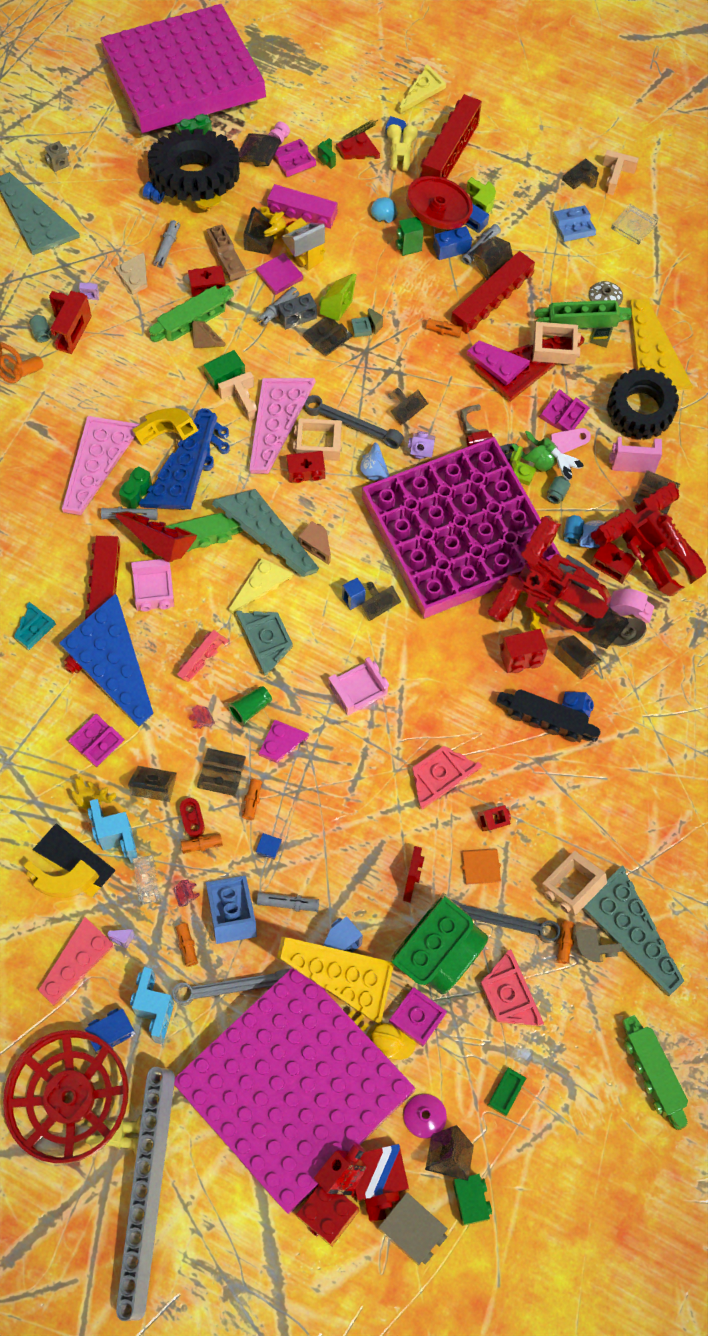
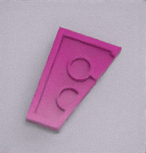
(497, 362)

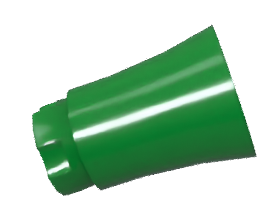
(249, 705)

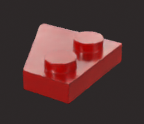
(414, 874)

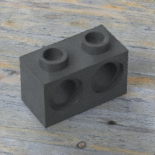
(297, 311)

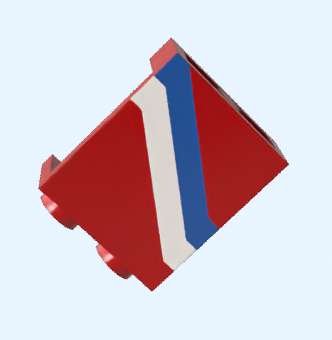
(383, 1174)

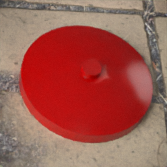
(439, 202)

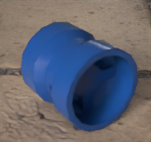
(151, 192)

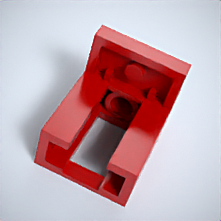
(71, 319)

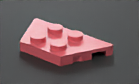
(440, 774)
(509, 994)

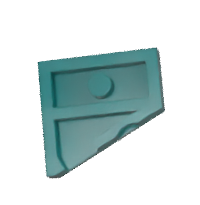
(33, 626)

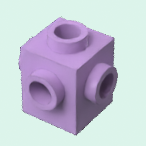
(426, 440)

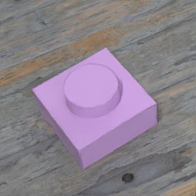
(90, 290)

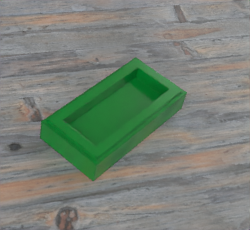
(506, 1091)

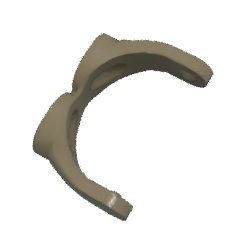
(463, 413)

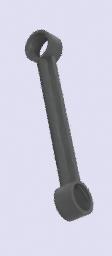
(391, 438)
(511, 922)

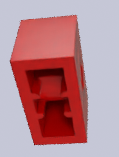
(205, 278)
(306, 466)
(613, 562)

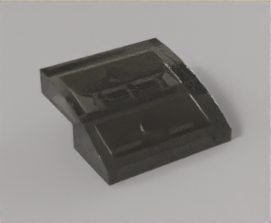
(259, 149)
(327, 335)
(650, 484)
(605, 628)
(221, 772)

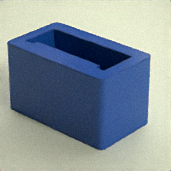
(478, 219)
(353, 593)

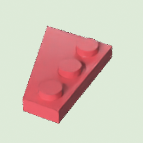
(206, 650)

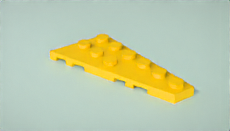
(653, 346)
(347, 975)

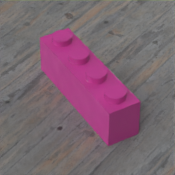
(302, 205)

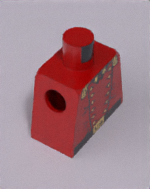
(342, 1171)

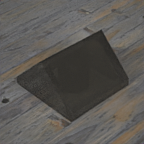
(254, 233)
(491, 255)
(576, 656)
(152, 783)
(450, 1153)

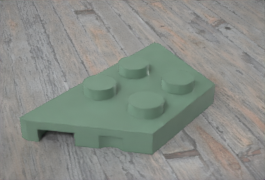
(266, 636)

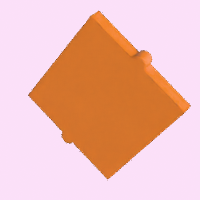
(481, 866)

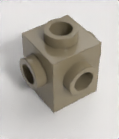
(56, 156)

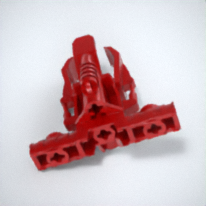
(651, 534)
(550, 583)

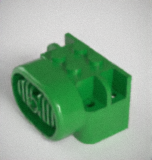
(440, 946)

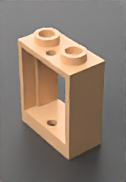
(556, 355)
(329, 453)
(576, 861)

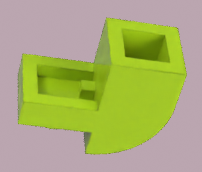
(482, 194)

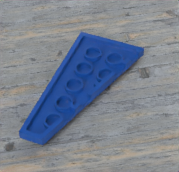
(182, 470)

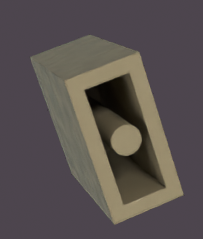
(413, 1229)

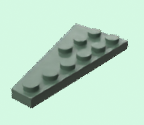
(36, 220)
(265, 526)
(627, 922)

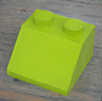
(338, 297)

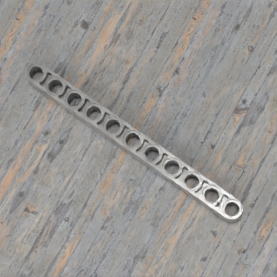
(149, 1203)

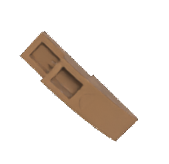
(225, 252)

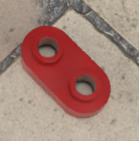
(192, 818)

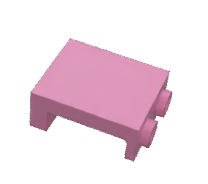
(635, 458)
(153, 585)
(359, 686)

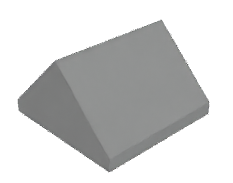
(305, 238)

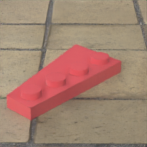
(77, 959)

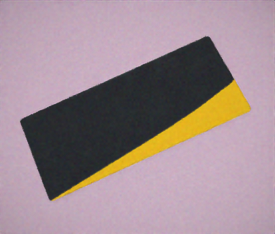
(64, 853)

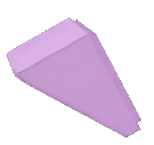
(121, 937)

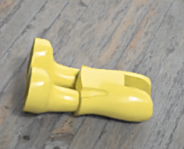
(399, 150)
(119, 1139)

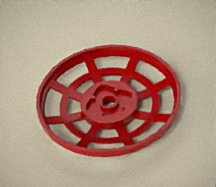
(55, 1094)

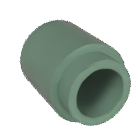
(40, 328)
(558, 489)

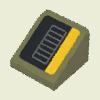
(376, 320)
(601, 336)

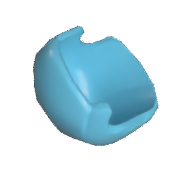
(384, 209)

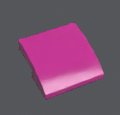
(294, 157)
(564, 411)
(96, 740)

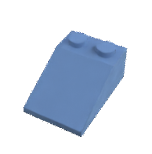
(231, 909)
(344, 936)

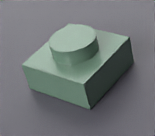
(361, 327)

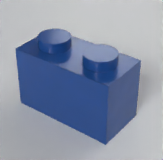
(452, 243)
(112, 1029)

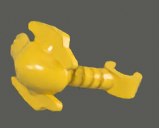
(277, 222)
(89, 793)

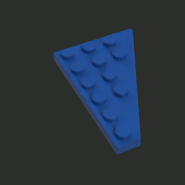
(107, 655)

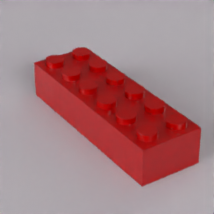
(453, 138)

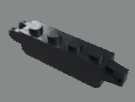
(548, 715)

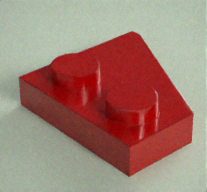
(357, 147)

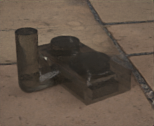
(582, 173)
(408, 406)
(379, 602)

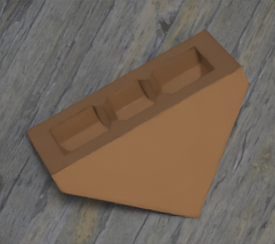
(205, 337)

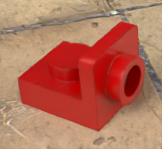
(376, 1205)

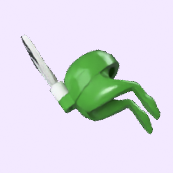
(547, 456)

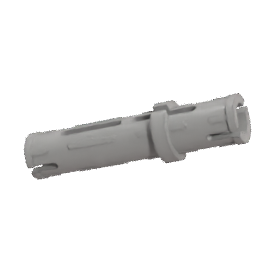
(493, 231)
(169, 238)
(272, 310)
(106, 513)
(297, 903)

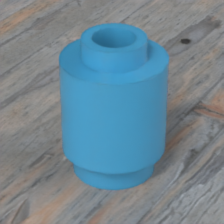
(573, 529)

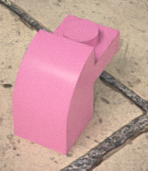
(631, 602)

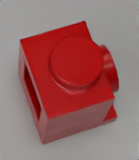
(487, 821)

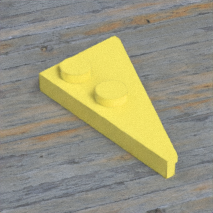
(426, 86)
(261, 581)

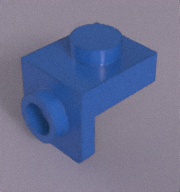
(579, 701)

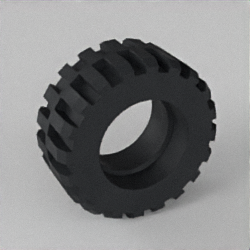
(649, 383)

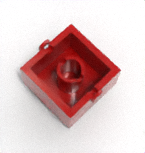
(523, 651)
(327, 1214)

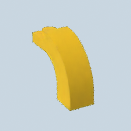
(165, 421)
(64, 886)

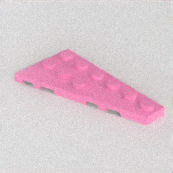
(277, 411)
(97, 455)

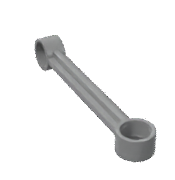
(228, 986)

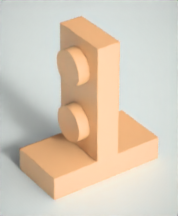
(618, 162)
(239, 386)

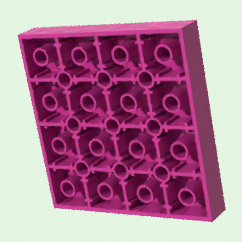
(182, 67)
(455, 525)
(293, 1086)

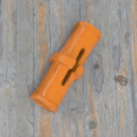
(432, 324)
(252, 799)
(201, 843)
(565, 942)
(186, 944)

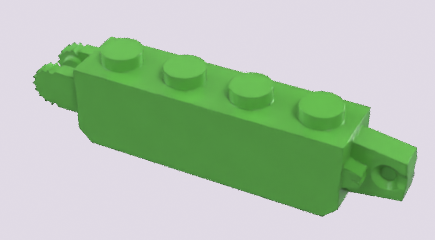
(198, 308)
(585, 313)
(208, 529)
(656, 1071)

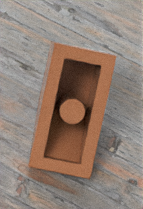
(315, 541)

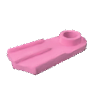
(570, 439)

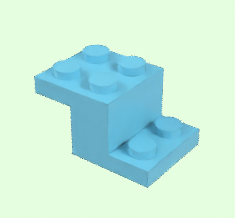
(112, 830)
(152, 1005)

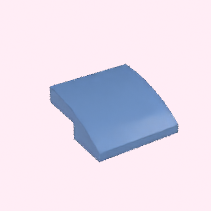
(574, 223)

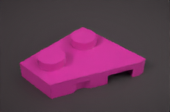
(281, 740)

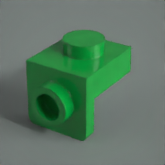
(326, 154)

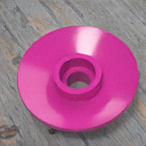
(417, 1124)

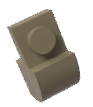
(591, 948)

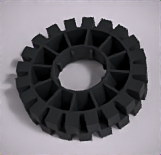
(176, 150)

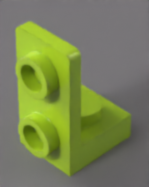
(523, 471)

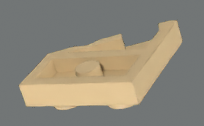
(133, 273)

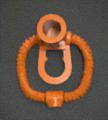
(21, 367)

